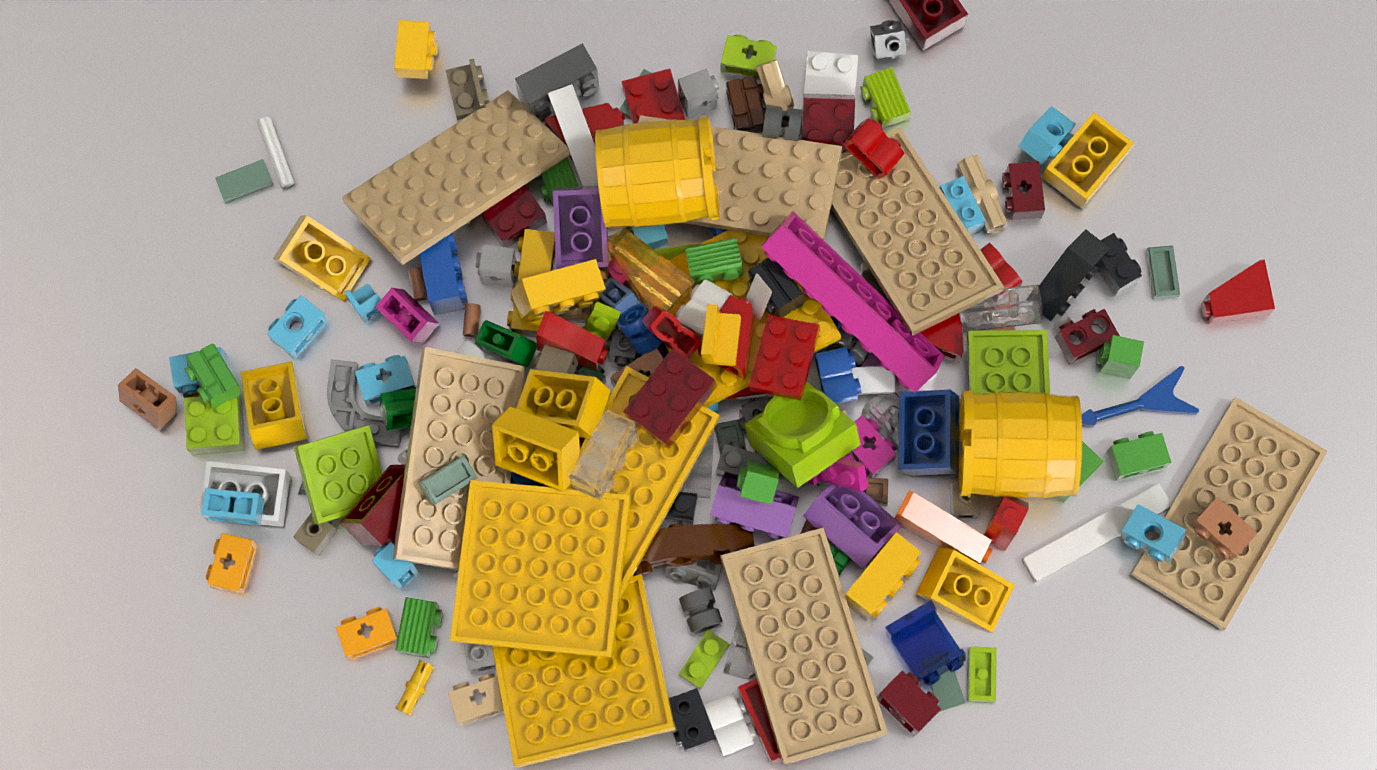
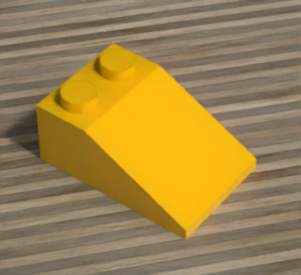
(321, 257)
(273, 405)
(965, 588)

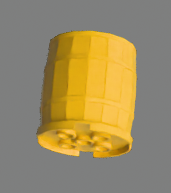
(657, 173)
(1020, 444)

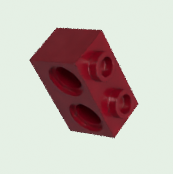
(1089, 340)

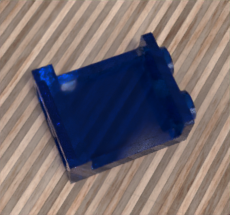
(925, 644)

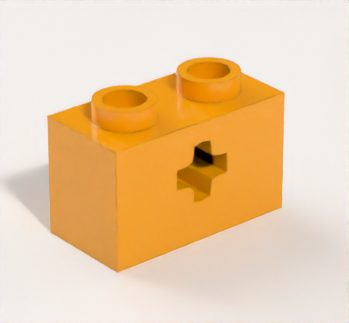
(235, 577)
(357, 645)

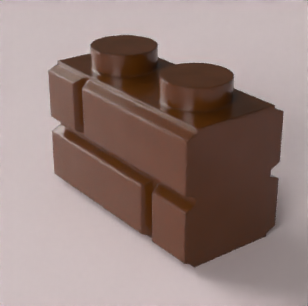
(746, 105)

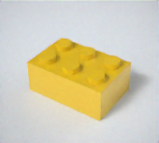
(1087, 160)
(558, 290)
(565, 399)
(535, 448)
(883, 577)

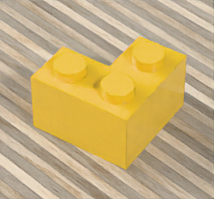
(414, 49)

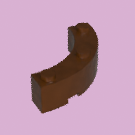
(685, 544)

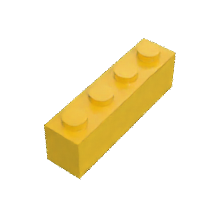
(536, 258)

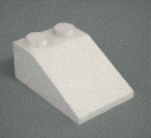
(830, 73)

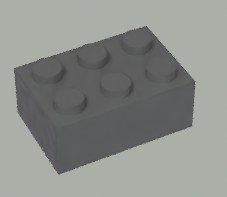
(569, 68)

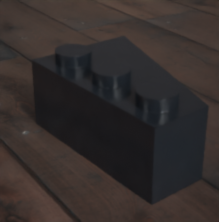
(1069, 273)

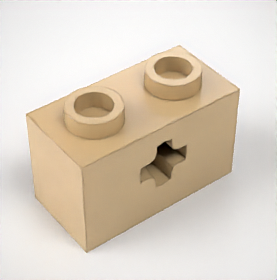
(468, 710)

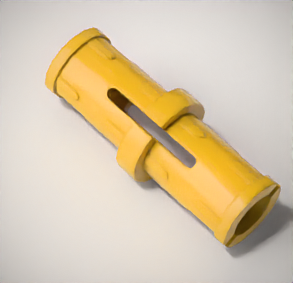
(414, 687)

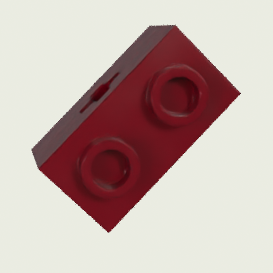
(1029, 177)

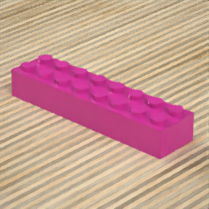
(852, 302)

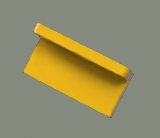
(720, 337)

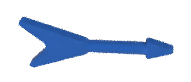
(1157, 399)

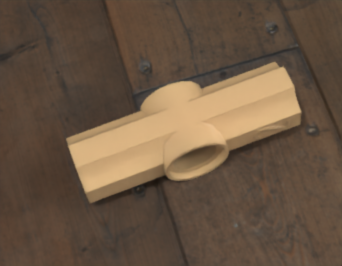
(774, 86)
(983, 192)

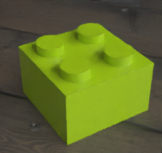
(214, 429)

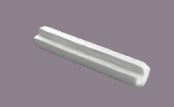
(275, 152)

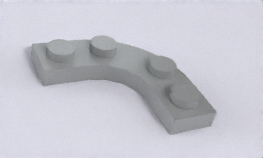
(345, 408)

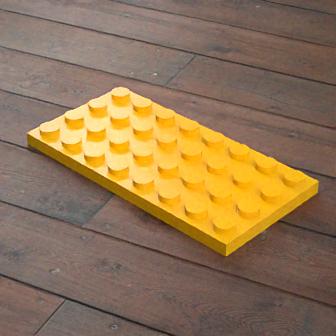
(652, 471)

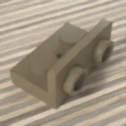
(466, 89)

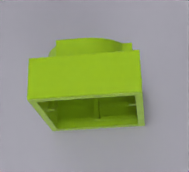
(802, 434)

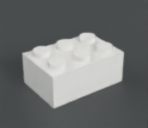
(266, 481)

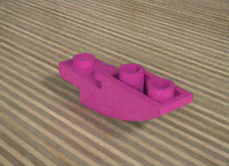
(843, 473)

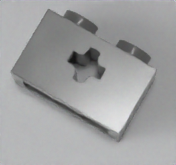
(698, 93)
(496, 265)

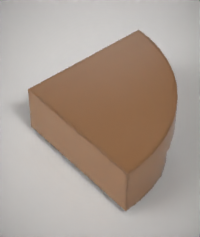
(878, 490)

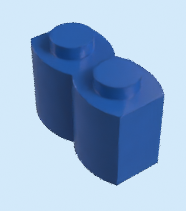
(836, 375)

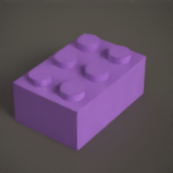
(579, 227)
(752, 514)
(852, 522)

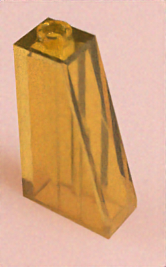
(649, 273)

